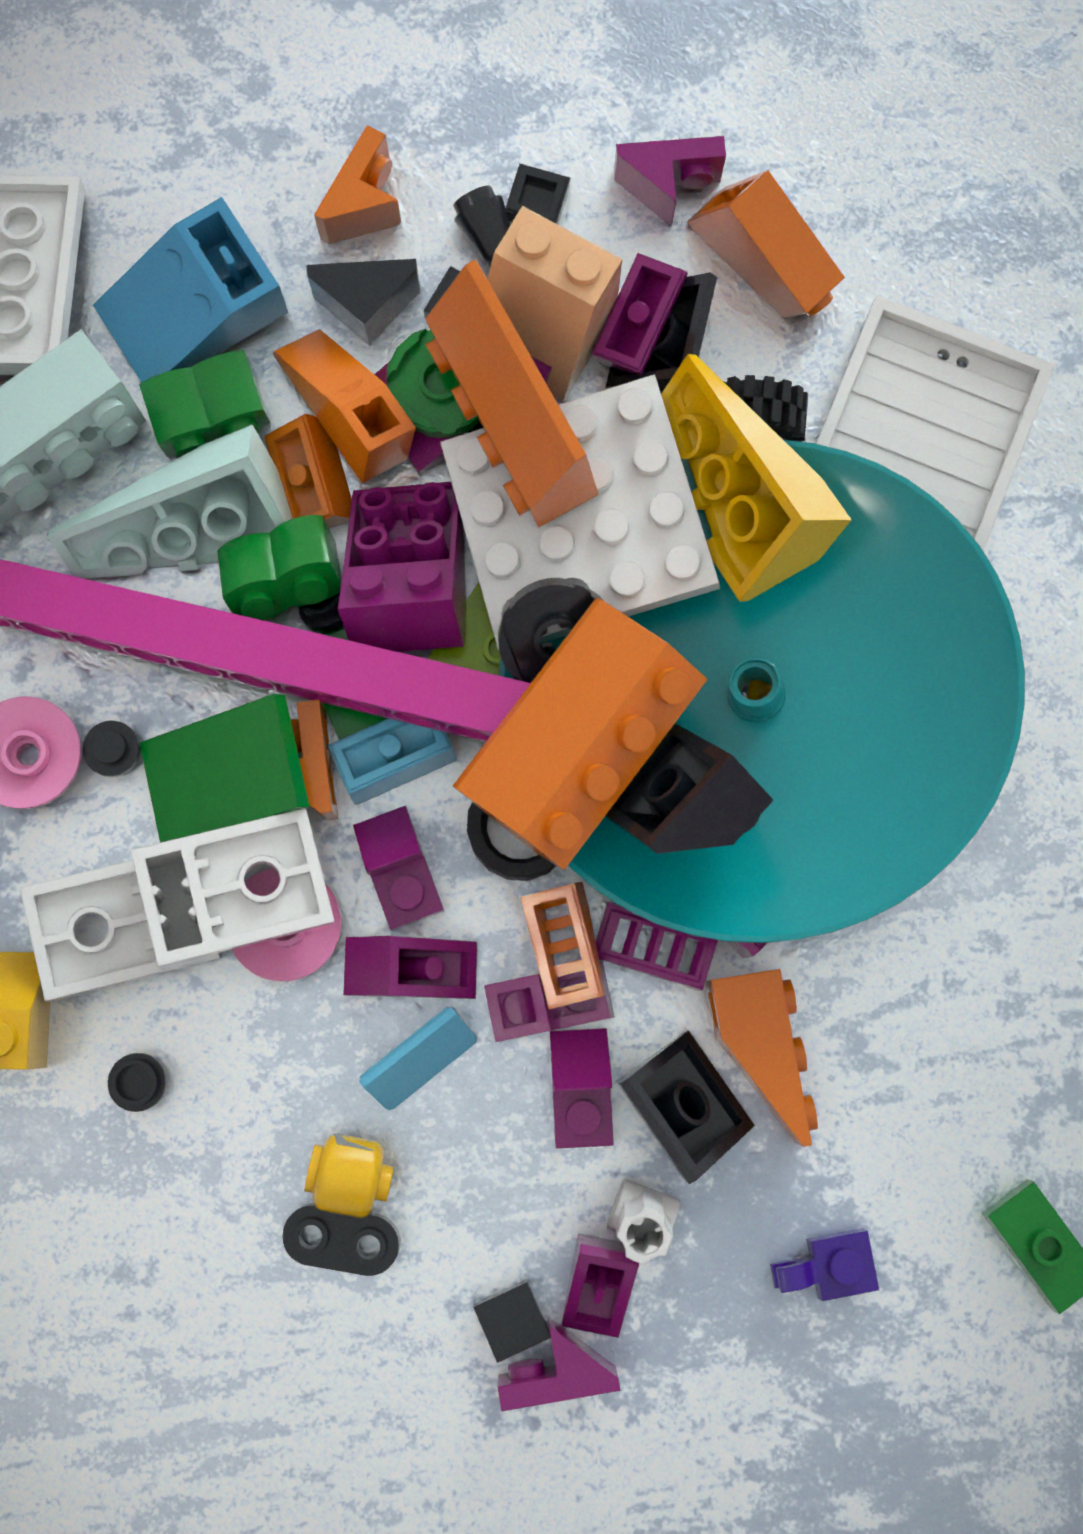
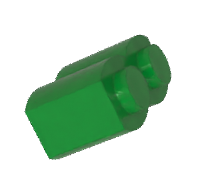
(203, 402)
(280, 568)

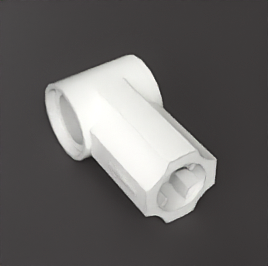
(643, 1220)

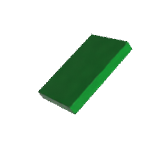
(225, 770)

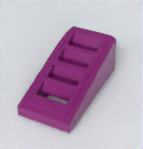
(700, 964)

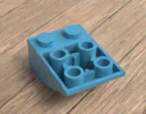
(191, 295)

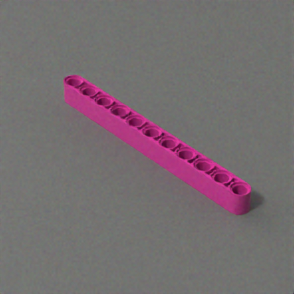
(256, 652)

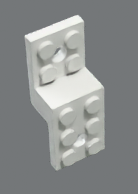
(176, 904)

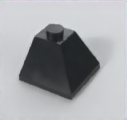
(689, 797)

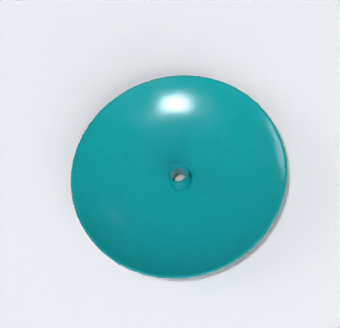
(878, 731)

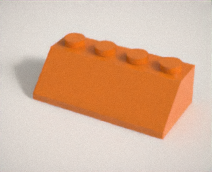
(509, 399)
(580, 733)

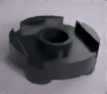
(528, 616)

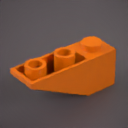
(349, 404)
(756, 1033)

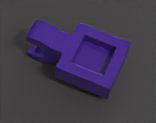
(837, 1267)

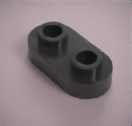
(340, 1241)

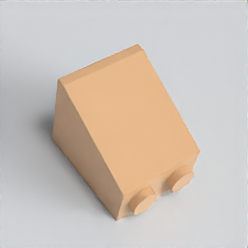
(555, 294)

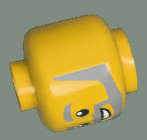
(348, 1175)

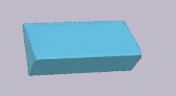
(388, 757)
(418, 1058)

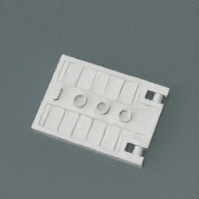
(930, 417)

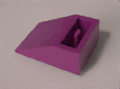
(404, 569)

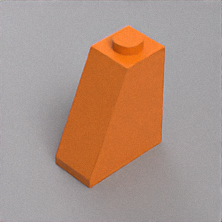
(768, 245)

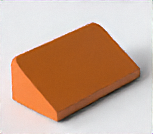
(310, 470)

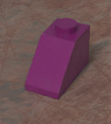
(410, 967)

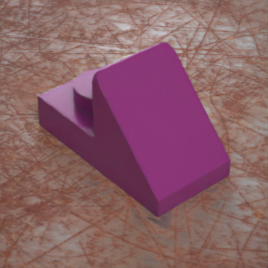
(656, 167)
(398, 868)
(581, 1088)
(576, 1374)

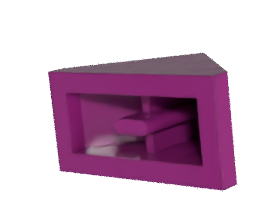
(599, 1286)

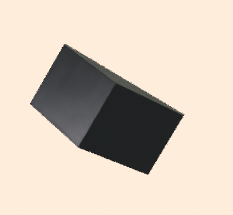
(365, 293)

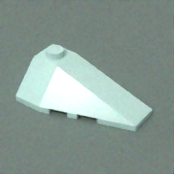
(178, 512)

